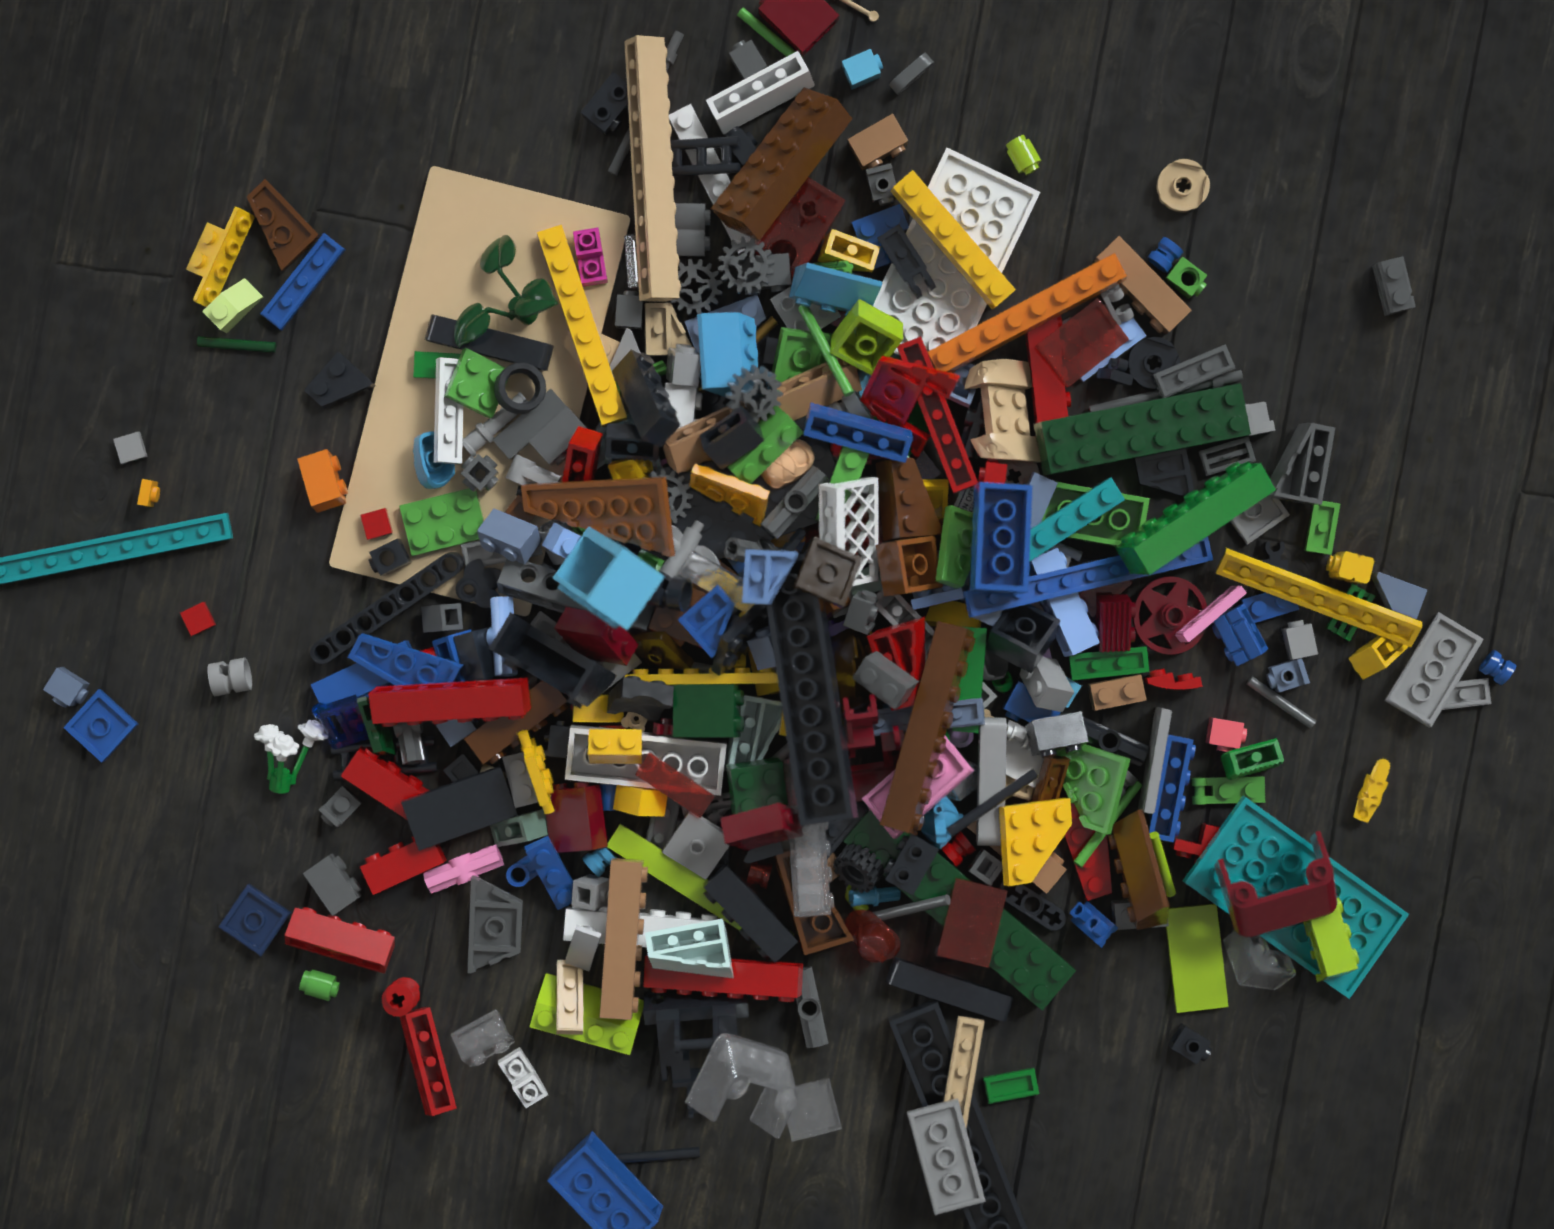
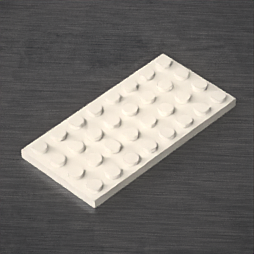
(993, 214)

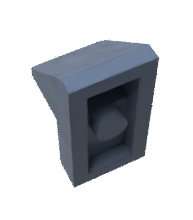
(959, 394)

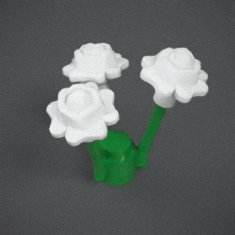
(282, 746)

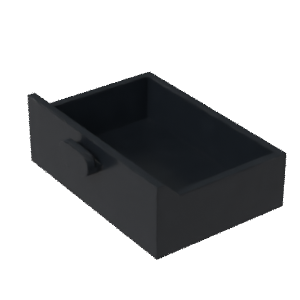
(476, 656)

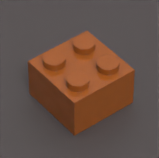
(908, 565)

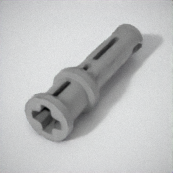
(484, 432)

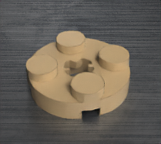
(1173, 174)

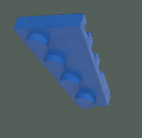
(402, 664)

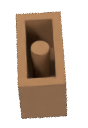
(878, 142)
(1116, 692)

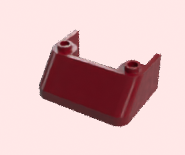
(1284, 909)

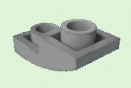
(583, 947)

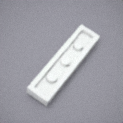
(448, 417)

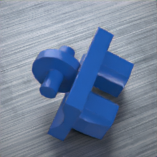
(1092, 922)

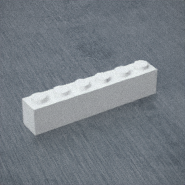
(653, 921)

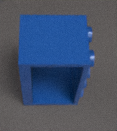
(604, 1188)

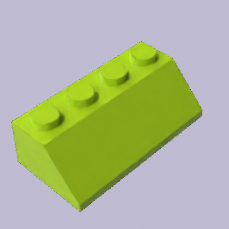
(597, 1031)

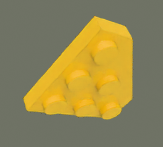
(1030, 836)

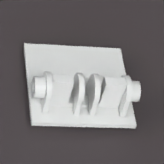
(1018, 753)

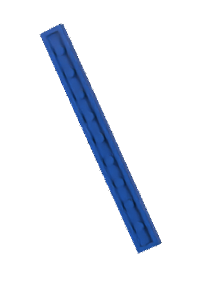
(1076, 579)

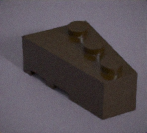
(849, 651)

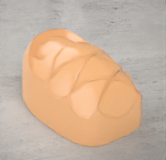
(789, 465)

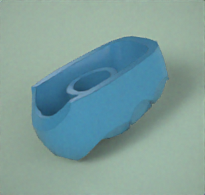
(430, 474)

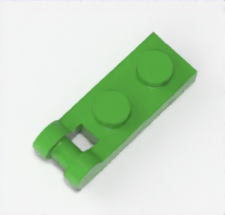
(1228, 790)

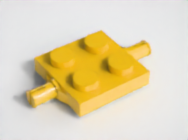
(540, 776)

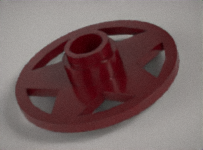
(1167, 614)

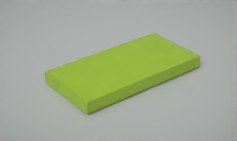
(1196, 958)

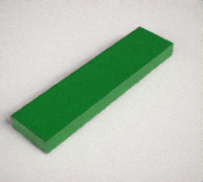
(972, 682)

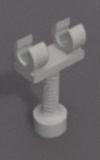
(1122, 313)

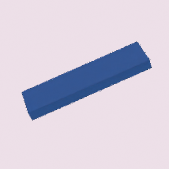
(302, 281)

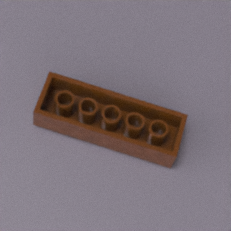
(781, 163)

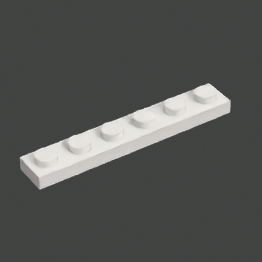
(689, 127)

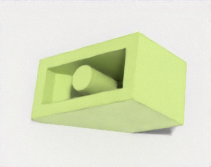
(232, 305)

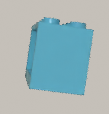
(607, 579)

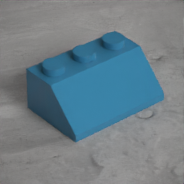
(831, 288)
(725, 347)

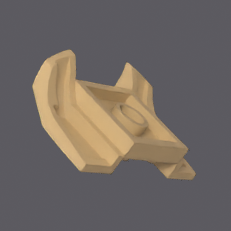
(1004, 410)

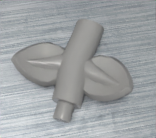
(683, 545)

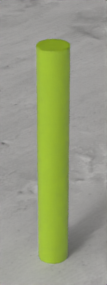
(1162, 864)

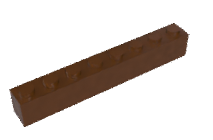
(927, 728)

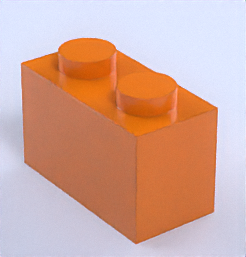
(322, 480)

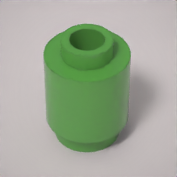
(319, 984)

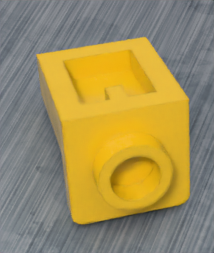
(630, 468)

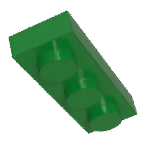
(1109, 663)

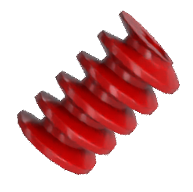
(403, 986)

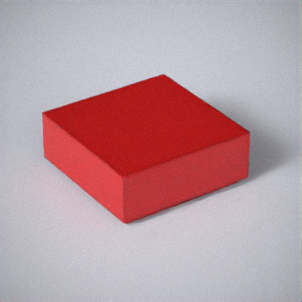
(376, 523)
(198, 618)

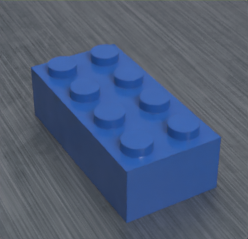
(1001, 538)

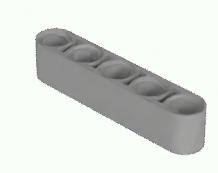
(990, 777)

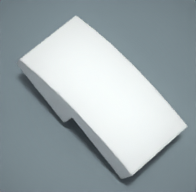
(522, 1077)

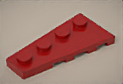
(1095, 873)

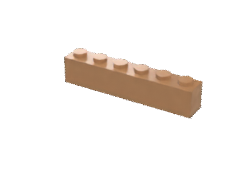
(621, 939)

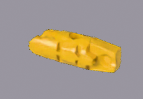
(1372, 791)

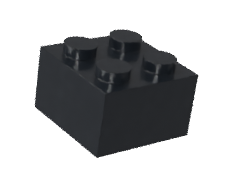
(1023, 635)

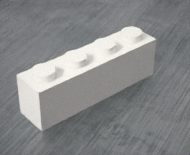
(760, 92)

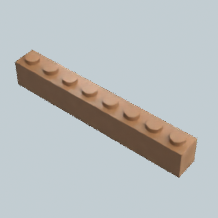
(813, 386)

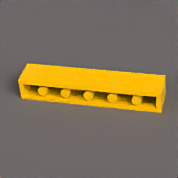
(952, 240)

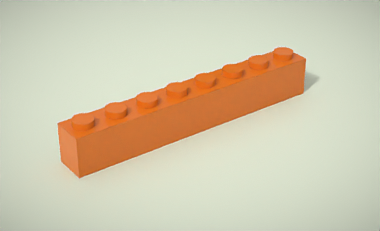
(1028, 314)

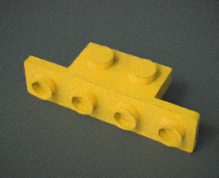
(217, 253)

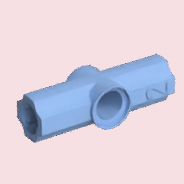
(500, 610)

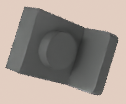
(339, 807)

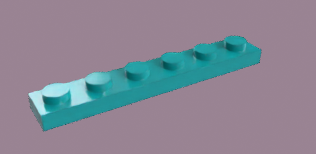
(1074, 516)

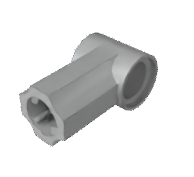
(527, 472)

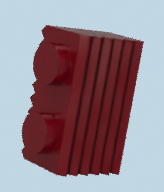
(1114, 622)

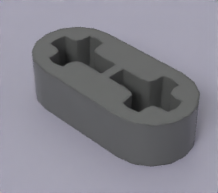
(911, 73)

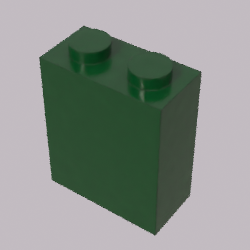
(707, 711)

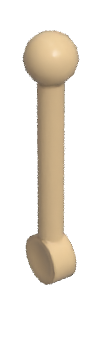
(872, 16)

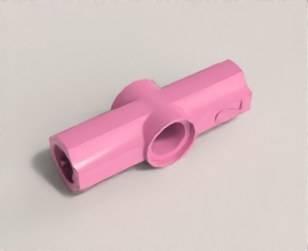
(463, 868)

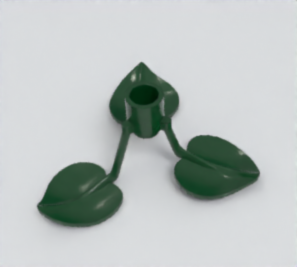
(535, 296)

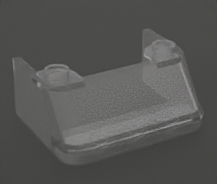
(730, 1069)

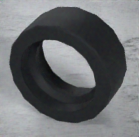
(500, 390)

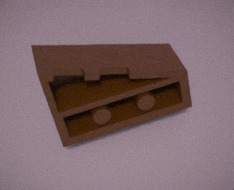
(904, 502)

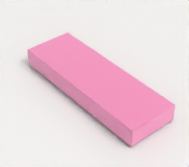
(1210, 613)

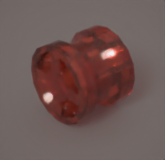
(759, 874)

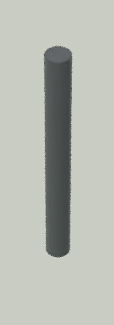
(913, 907)

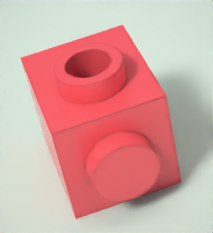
(1225, 734)

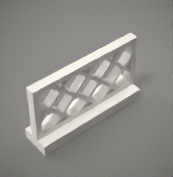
(832, 521)

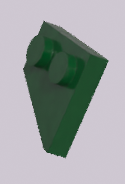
(380, 737)

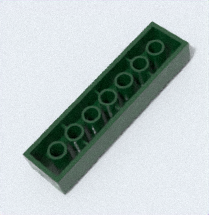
(1142, 429)

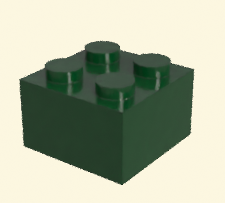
(756, 784)

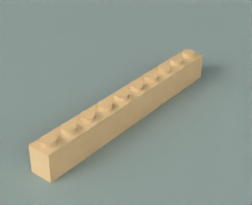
(652, 168)

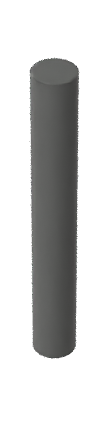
(1281, 702)

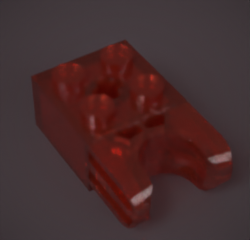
(804, 231)

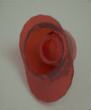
(872, 936)

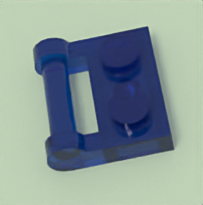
(349, 717)

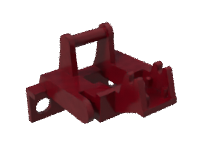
(861, 735)

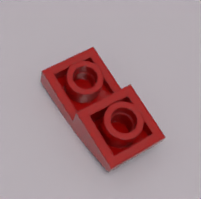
(1166, 680)

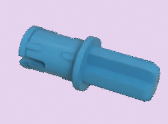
(874, 896)

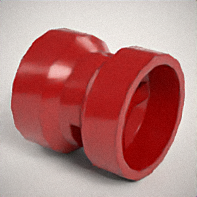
(958, 848)

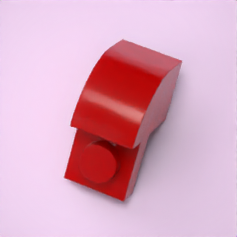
(1187, 848)

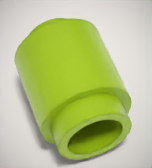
(1023, 155)

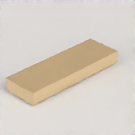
(569, 999)

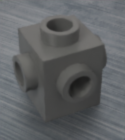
(470, 468)

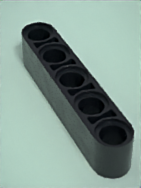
(492, 344)
(949, 989)

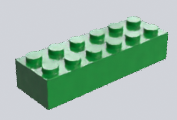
(1194, 518)

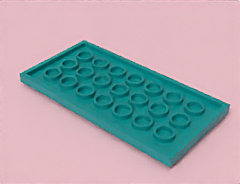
(1276, 860)

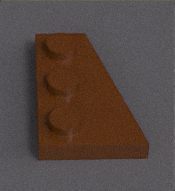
(283, 226)

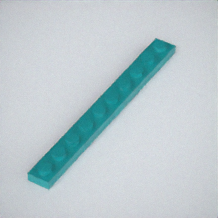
(115, 548)

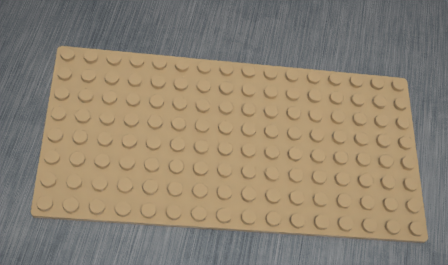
(443, 278)

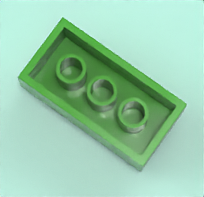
(1108, 527)

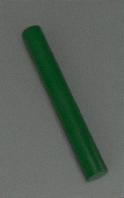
(236, 344)

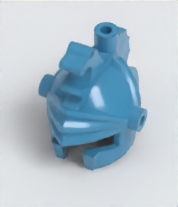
(937, 821)

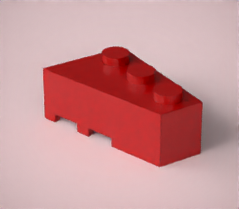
(904, 647)

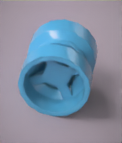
(599, 860)

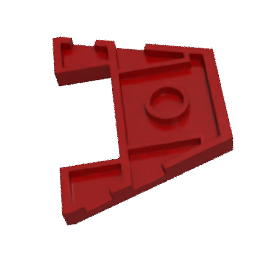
(895, 390)

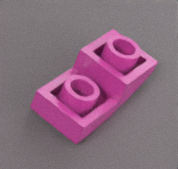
(590, 257)

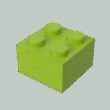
(866, 336)

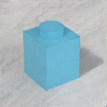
(862, 68)

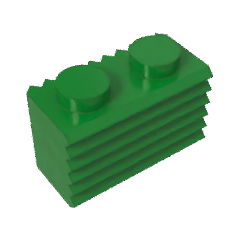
(1252, 759)

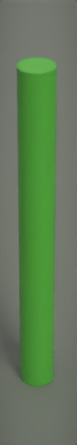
(825, 350)
(1097, 837)

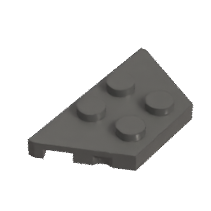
(493, 924)

